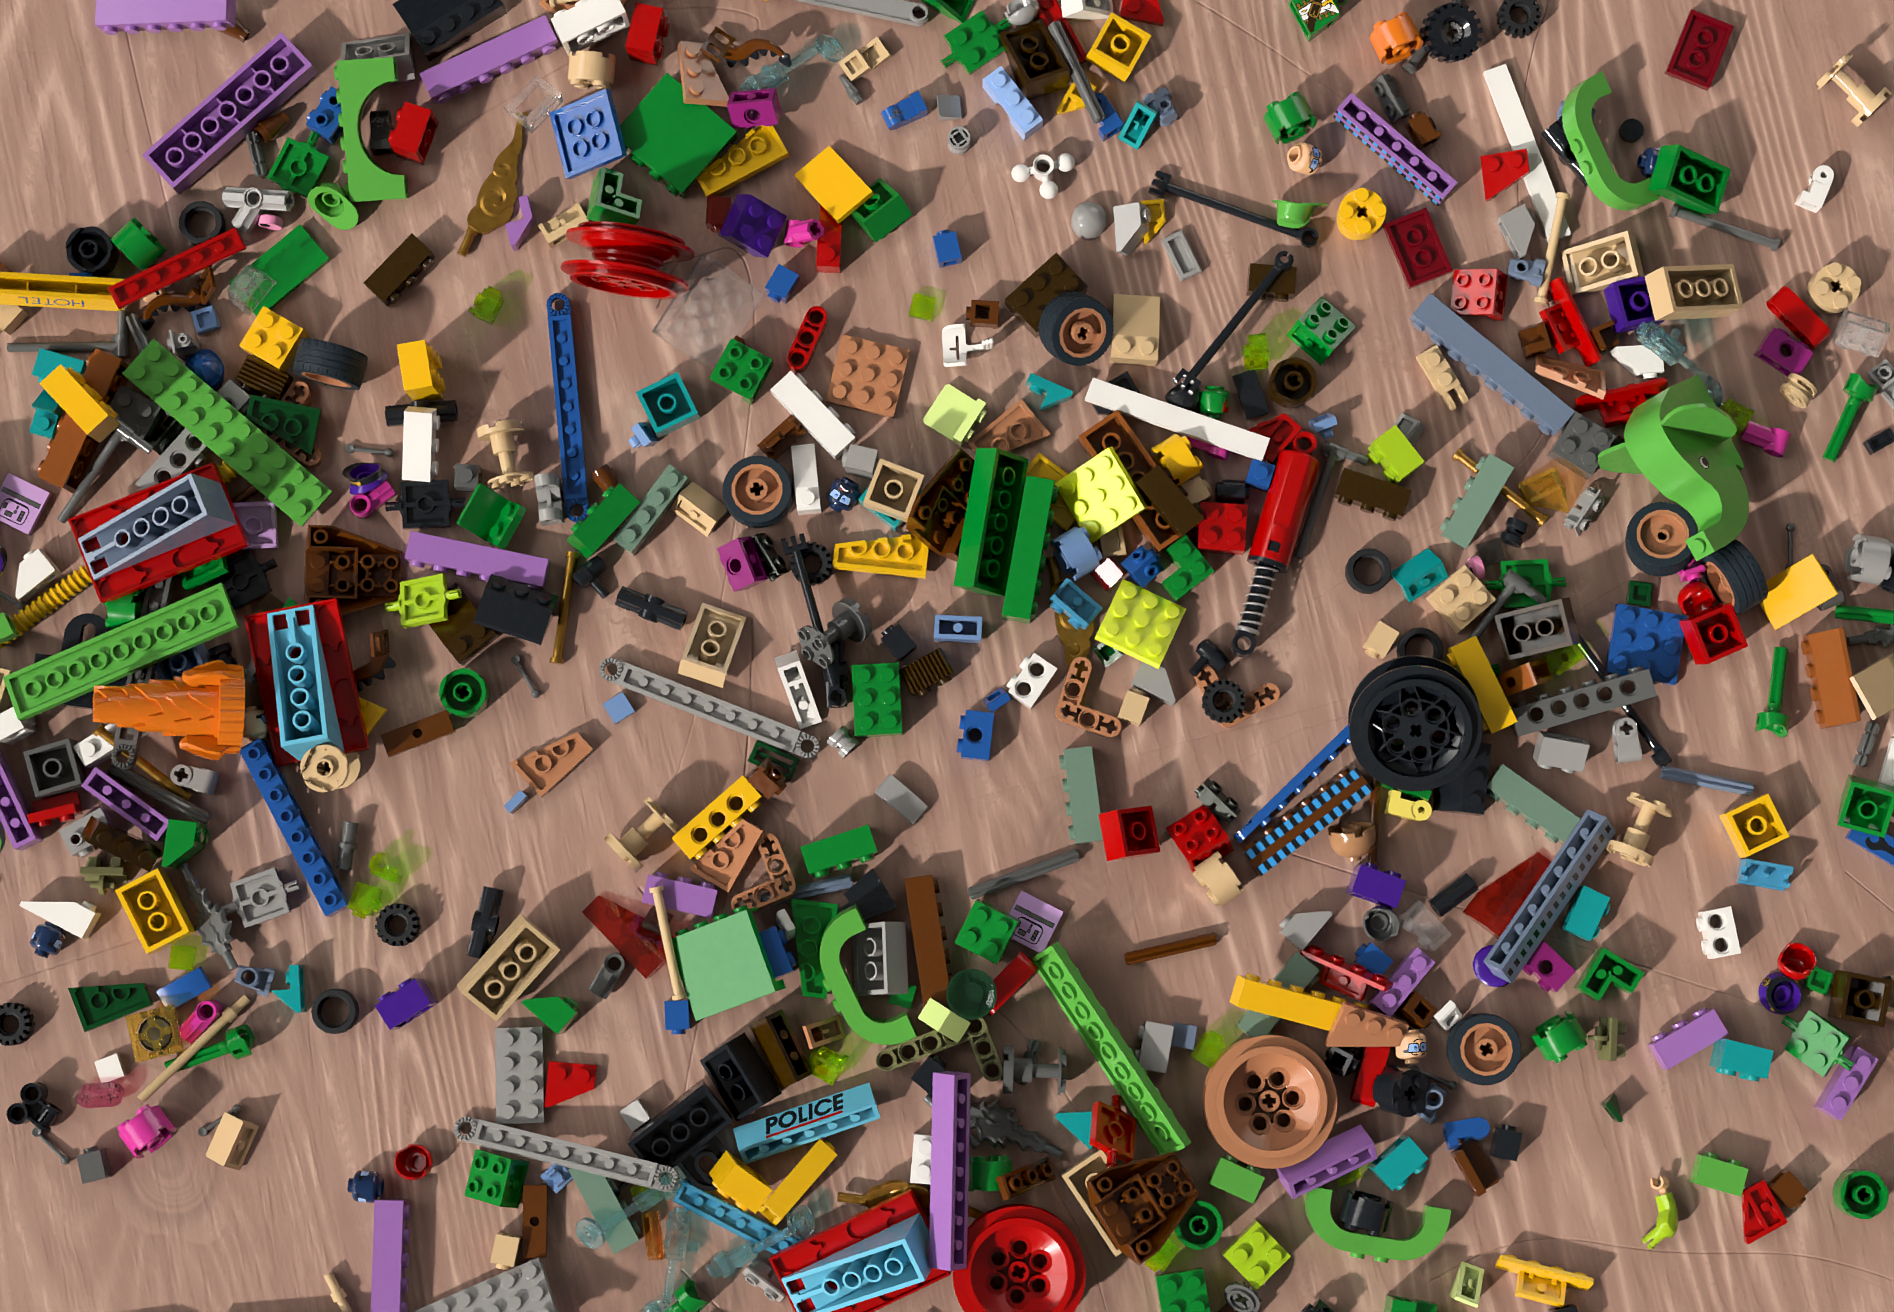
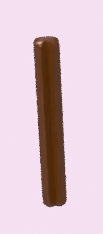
(1170, 949)

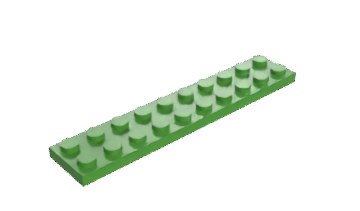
(227, 432)
(121, 652)
(1110, 1050)

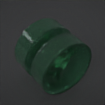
(971, 994)

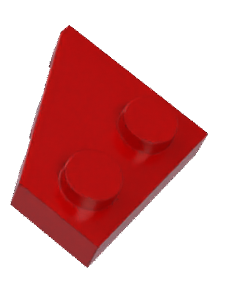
(1142, 11)
(1503, 170)
(1281, 433)
(568, 1081)
(1760, 1212)

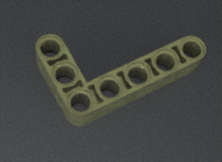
(943, 1043)

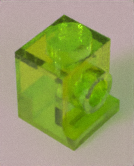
(487, 305)
(1256, 352)
(1743, 413)
(1557, 665)
(827, 1064)

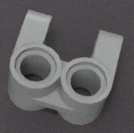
(549, 499)

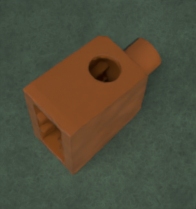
(1525, 677)

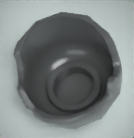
(1381, 923)

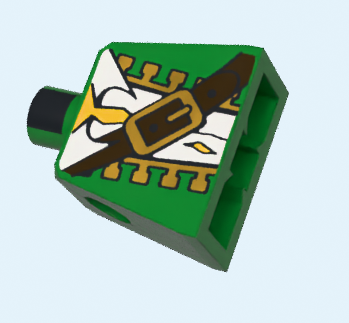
(1315, 15)

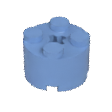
(1076, 552)

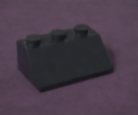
(516, 609)
(1467, 791)
(740, 1076)

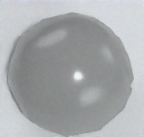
(1022, 11)
(1088, 220)

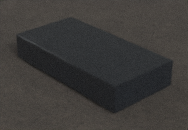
(1250, 394)

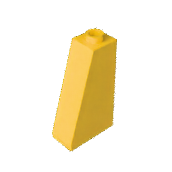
(798, 1181)

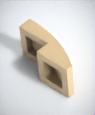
(865, 60)

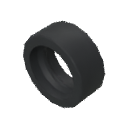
(193, 208)
(1368, 553)
(1420, 632)
(317, 1008)

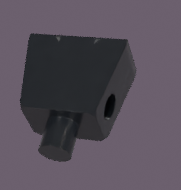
(869, 896)

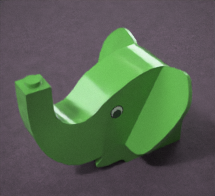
(1690, 457)

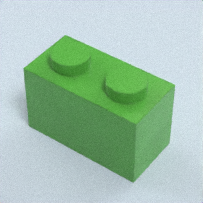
(1718, 1174)
(1236, 1179)

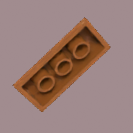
(1829, 675)

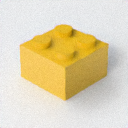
(1118, 47)
(273, 339)
(1754, 825)
(740, 1183)

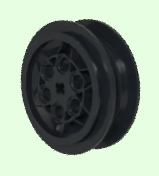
(1430, 685)

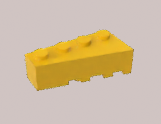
(1473, 664)

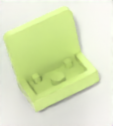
(955, 415)

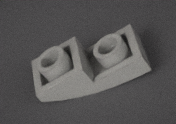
(1884, 377)
(901, 799)

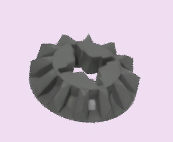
(1240, 1303)

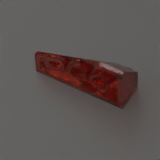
(1500, 901)

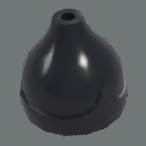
(1182, 399)

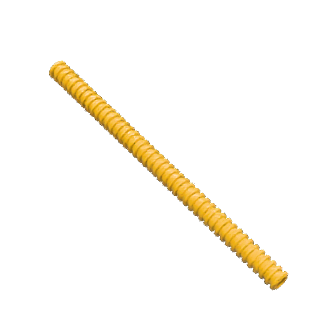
(69, 586)

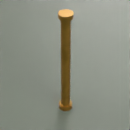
(1505, 491)
(564, 608)
(145, 765)

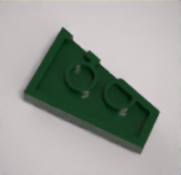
(287, 420)
(108, 1003)

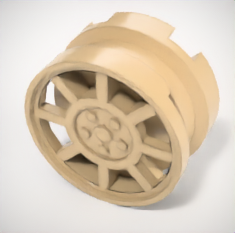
(1797, 390)

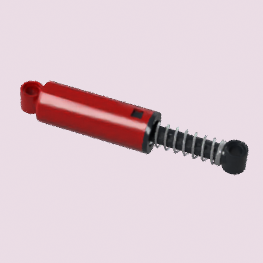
(1277, 532)

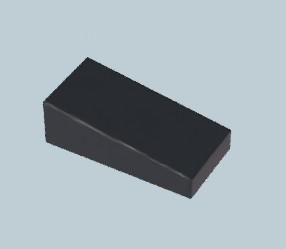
(1879, 441)

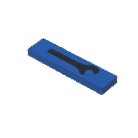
(1878, 846)

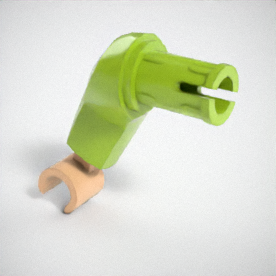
(1667, 1217)

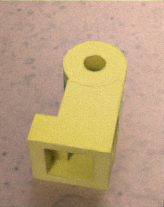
(1406, 809)

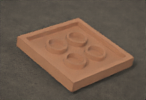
(867, 376)

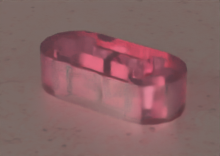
(100, 1095)

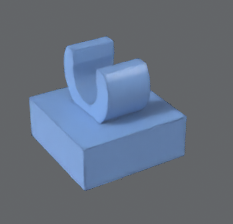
(1323, 424)
(643, 436)
(556, 1177)

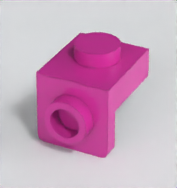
(1692, 572)

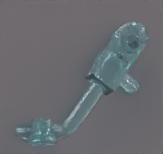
(776, 74)
(1672, 352)
(800, 1225)
(593, 1234)
(675, 1249)

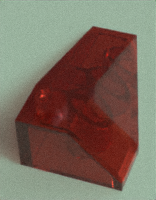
(624, 931)

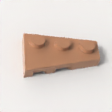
(699, 78)
(1574, 375)
(1010, 430)
(552, 763)
(729, 856)
(1365, 1028)

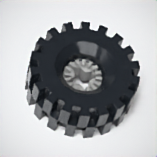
(1465, 32)

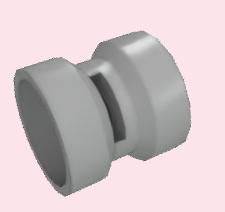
(960, 144)
(843, 742)

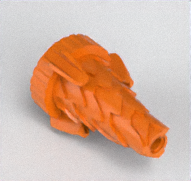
(200, 705)

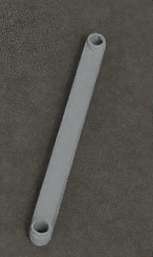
(892, 10)

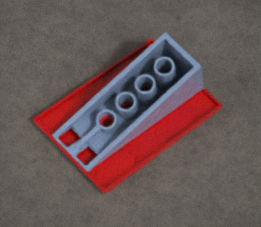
(158, 533)

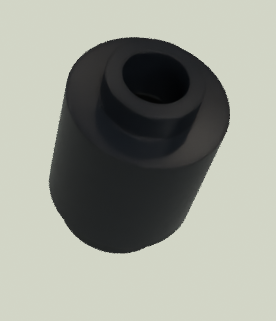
(1232, 491)

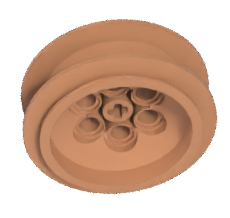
(1309, 1117)

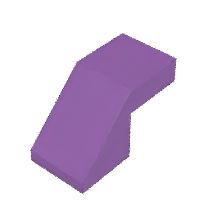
(519, 229)

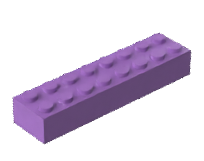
(230, 113)

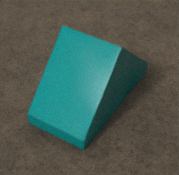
(1138, 125)
(1078, 1123)

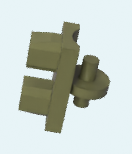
(104, 877)
(1606, 1038)

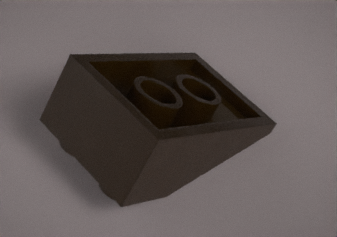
(1035, 60)
(459, 632)

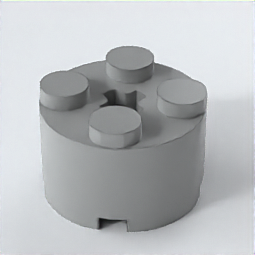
(1869, 559)

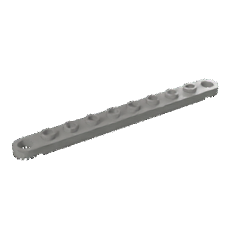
(709, 707)
(566, 1154)

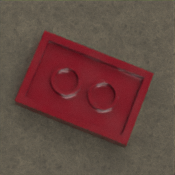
(1699, 49)
(1417, 248)

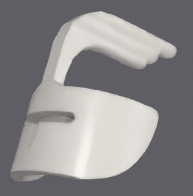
(949, 341)

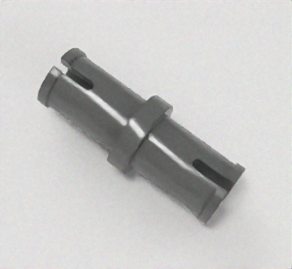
(347, 845)

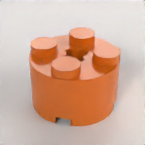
(1395, 38)

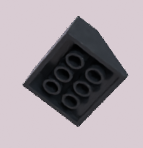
(445, 23)

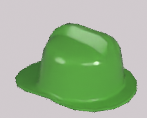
(332, 204)
(1294, 214)

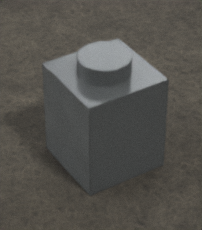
(467, 477)
(93, 1165)

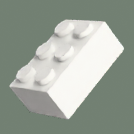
(589, 23)

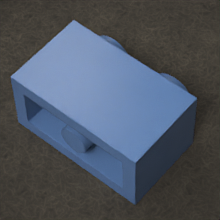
(957, 628)

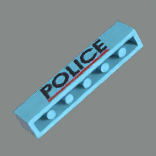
(806, 1123)

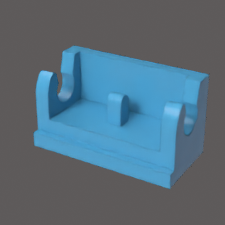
(1764, 874)

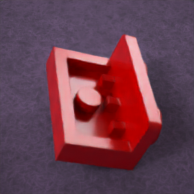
(54, 808)

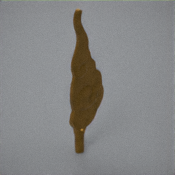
(497, 194)
(1074, 641)
(891, 1188)

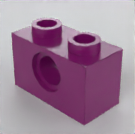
(763, 100)
(1770, 352)
(750, 571)
(1559, 970)

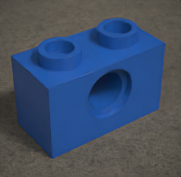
(984, 723)

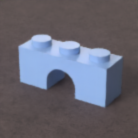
(1016, 105)

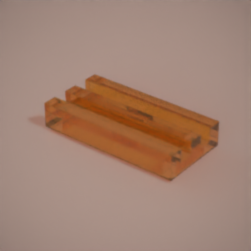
(653, 1235)

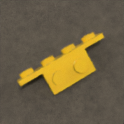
(1542, 1282)

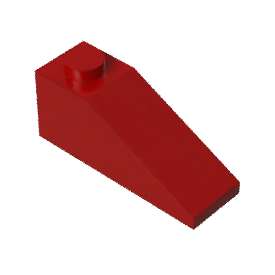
(829, 244)

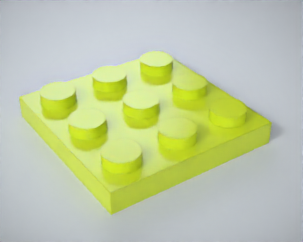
(1101, 494)
(1140, 623)

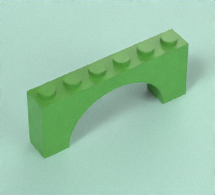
(357, 83)

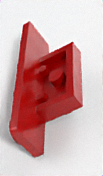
(1567, 324)
(1620, 402)
(1345, 977)

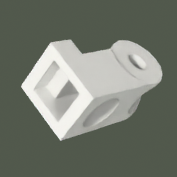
(1820, 183)

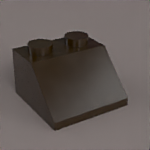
(1860, 998)

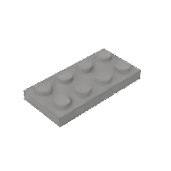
(519, 1075)

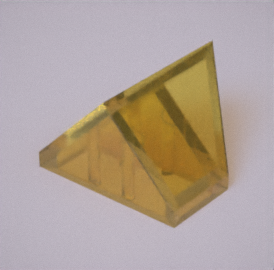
(1545, 490)

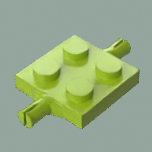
(423, 600)

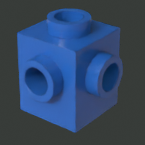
(1142, 565)

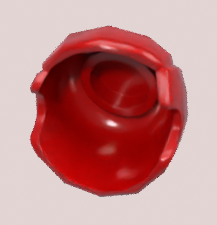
(1695, 598)
(1796, 961)
(413, 1162)

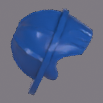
(207, 367)

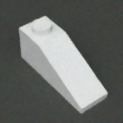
(806, 479)
(798, 689)
(71, 916)

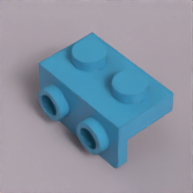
(1075, 604)

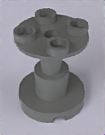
(847, 623)
(1024, 1070)

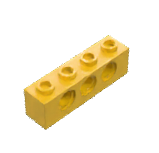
(704, 820)

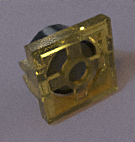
(157, 1033)

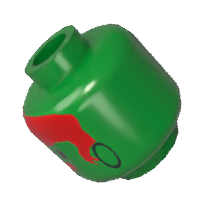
(1214, 401)

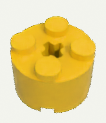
(1357, 202)
(1177, 458)

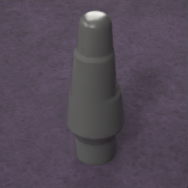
(851, 90)

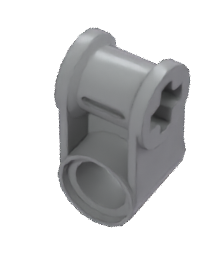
(1626, 744)
(198, 778)

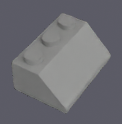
(381, 47)
(880, 959)

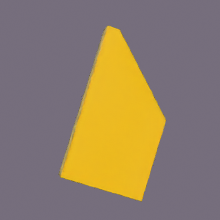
(1072, 100)
(1158, 219)

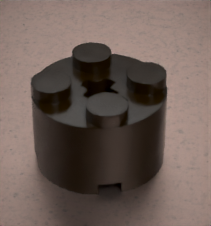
(1304, 387)

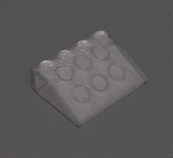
(709, 312)

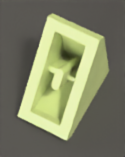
(944, 1020)
(1467, 1284)

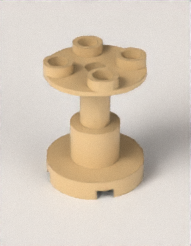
(1859, 96)
(504, 446)
(328, 768)
(1636, 838)
(635, 840)

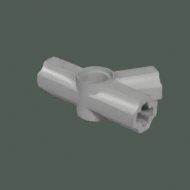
(249, 208)

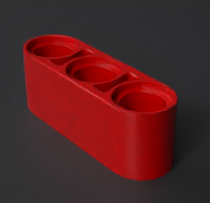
(1798, 317)
(807, 328)
(1012, 978)
(1372, 1064)

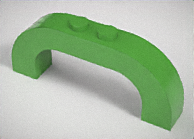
(1591, 153)
(876, 1030)
(1428, 1235)

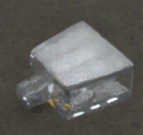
(249, 289)

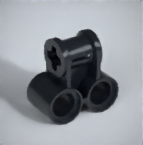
(37, 1111)

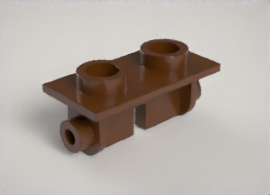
(782, 437)

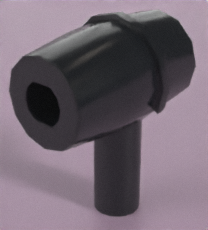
(588, 575)
(1211, 655)

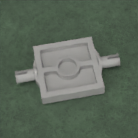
(260, 897)

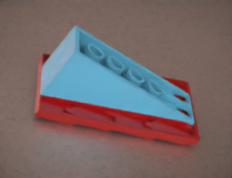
(306, 680)
(860, 1260)

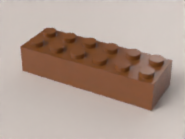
(1116, 433)
(72, 448)

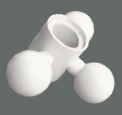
(1048, 188)

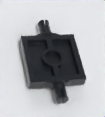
(425, 504)
(246, 579)

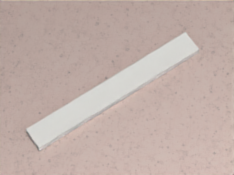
(1521, 137)
(1177, 419)

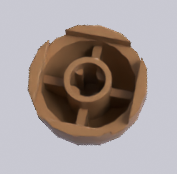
(1352, 840)

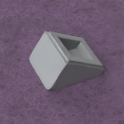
(948, 107)
(1410, 427)
(635, 1114)

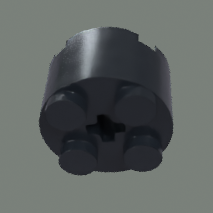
(87, 239)
(1401, 1090)
(1365, 1212)

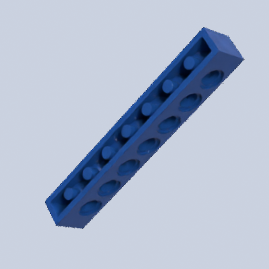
(295, 827)

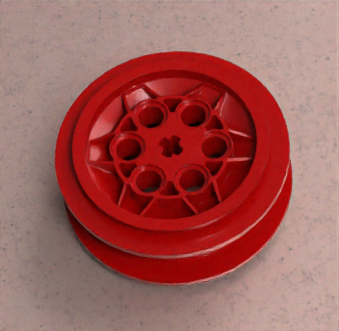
(627, 260)
(1043, 1234)

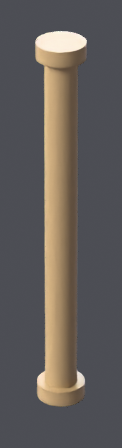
(1552, 247)
(667, 942)

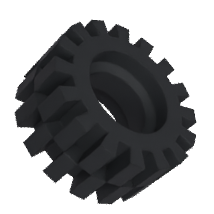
(1516, 29)
(826, 563)
(1223, 715)
(383, 924)
(25, 1024)

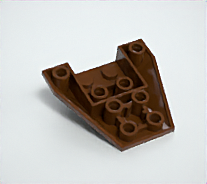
(941, 507)
(349, 569)
(1142, 1203)

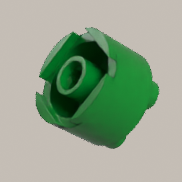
(1289, 118)
(138, 244)
(124, 609)
(458, 681)
(1559, 1036)
(984, 1172)
(1874, 1194)
(1204, 1236)

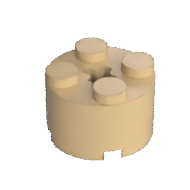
(591, 69)
(1846, 287)
(1218, 879)

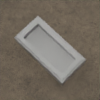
(1181, 256)

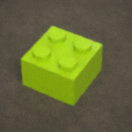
(1394, 455)
(1255, 1254)

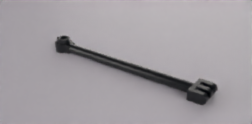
(1165, 186)
(1191, 376)
(796, 550)
(1660, 755)

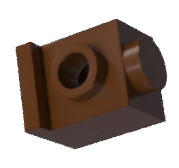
(1422, 130)
(990, 308)
(767, 779)
(1422, 1007)

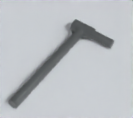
(118, 345)
(121, 433)
(1332, 453)
(1515, 584)

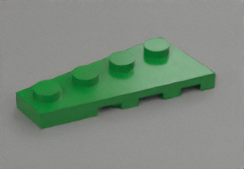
(810, 923)

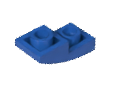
(184, 988)

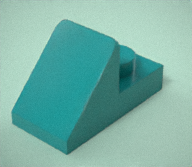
(1054, 393)
(46, 416)
(295, 995)

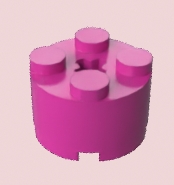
(146, 1130)

